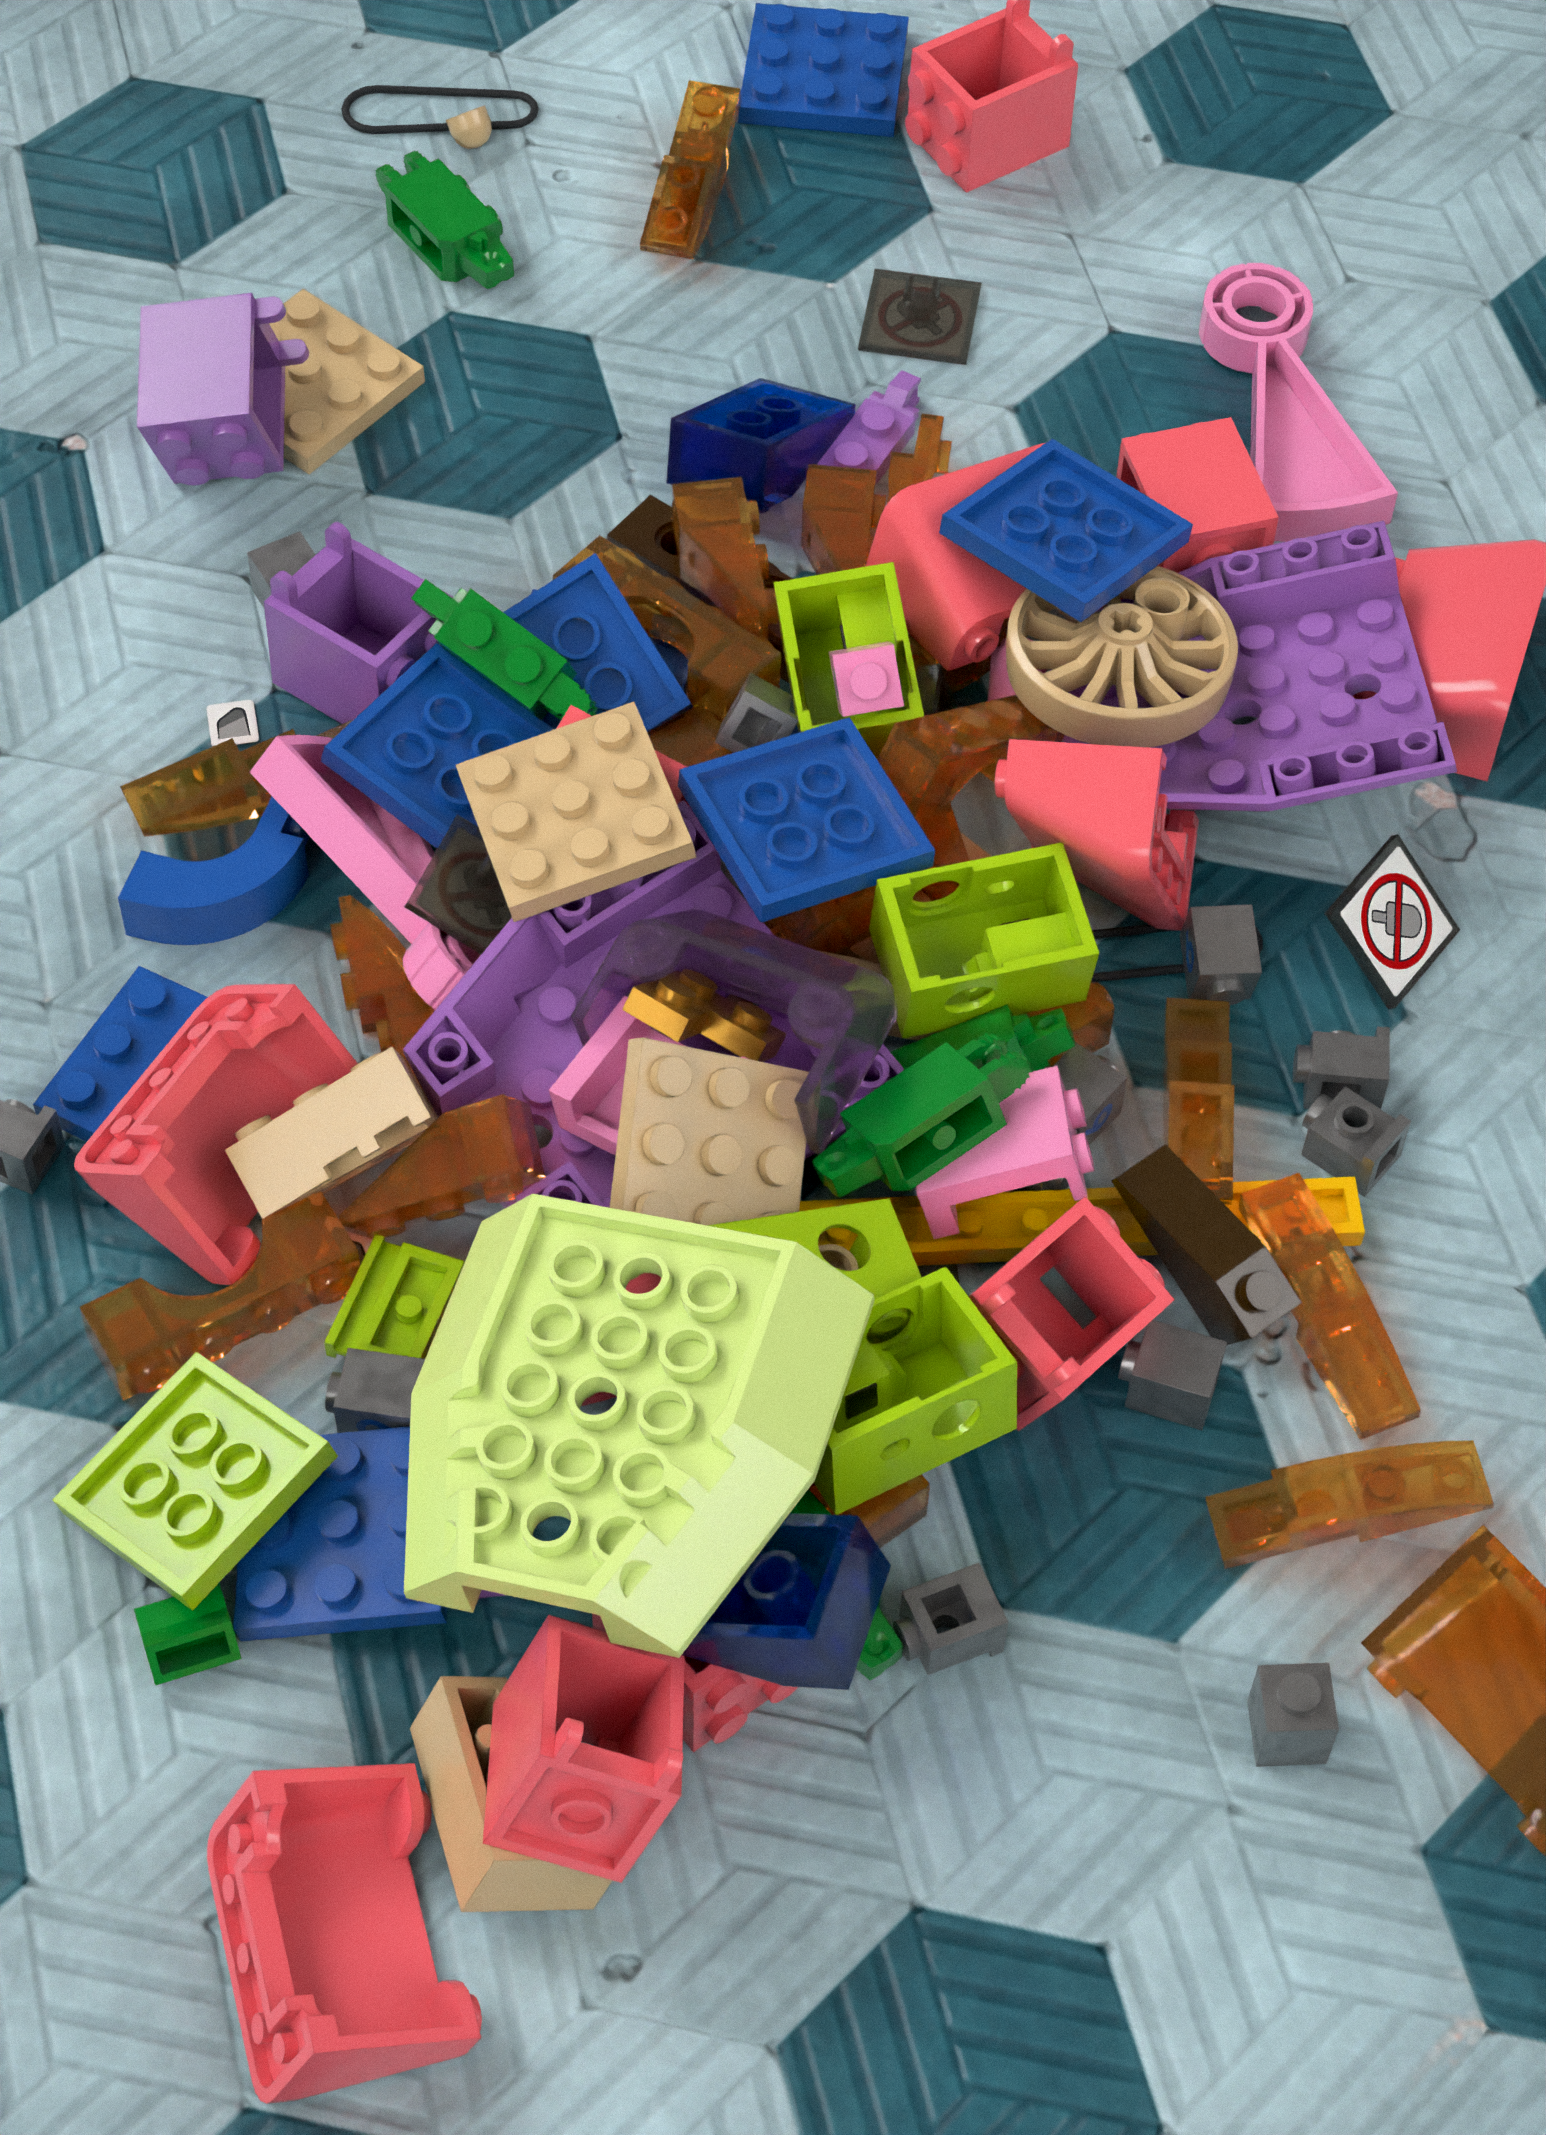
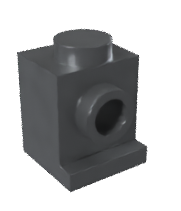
(756, 716)
(1344, 1060)
(1353, 1138)
(27, 1144)
(955, 1601)

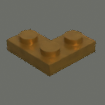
(689, 1005)

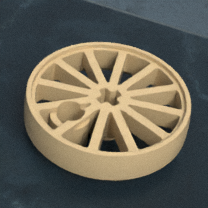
(1126, 647)

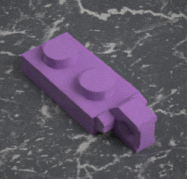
(878, 427)

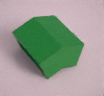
(186, 1640)

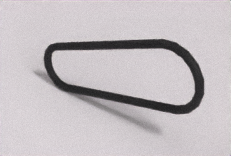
(435, 91)

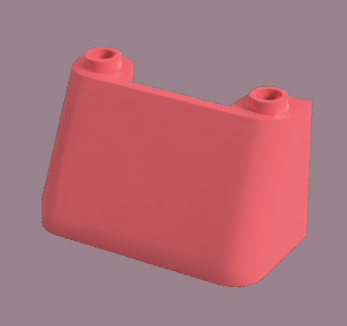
(946, 594)
(1471, 630)
(1110, 820)
(167, 1138)
(331, 1930)

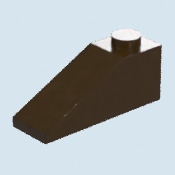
(1206, 1248)

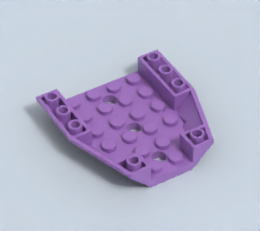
(1311, 632)
(512, 1011)

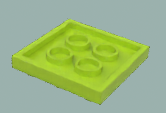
(195, 1479)

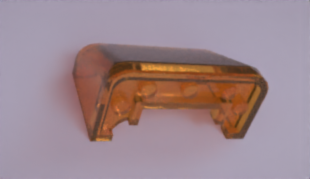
(1477, 1662)

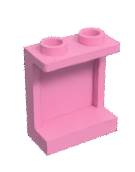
(591, 1087)
(1029, 1150)

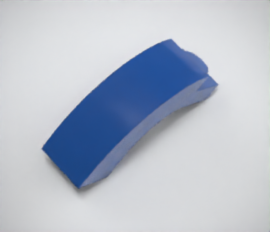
(217, 897)

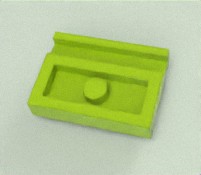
(394, 1301)

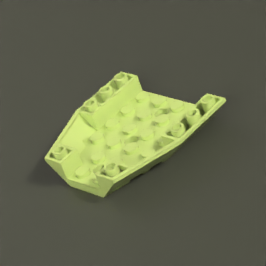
(678, 1486)

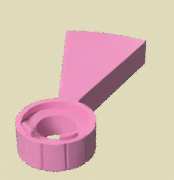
(1299, 440)
(370, 848)

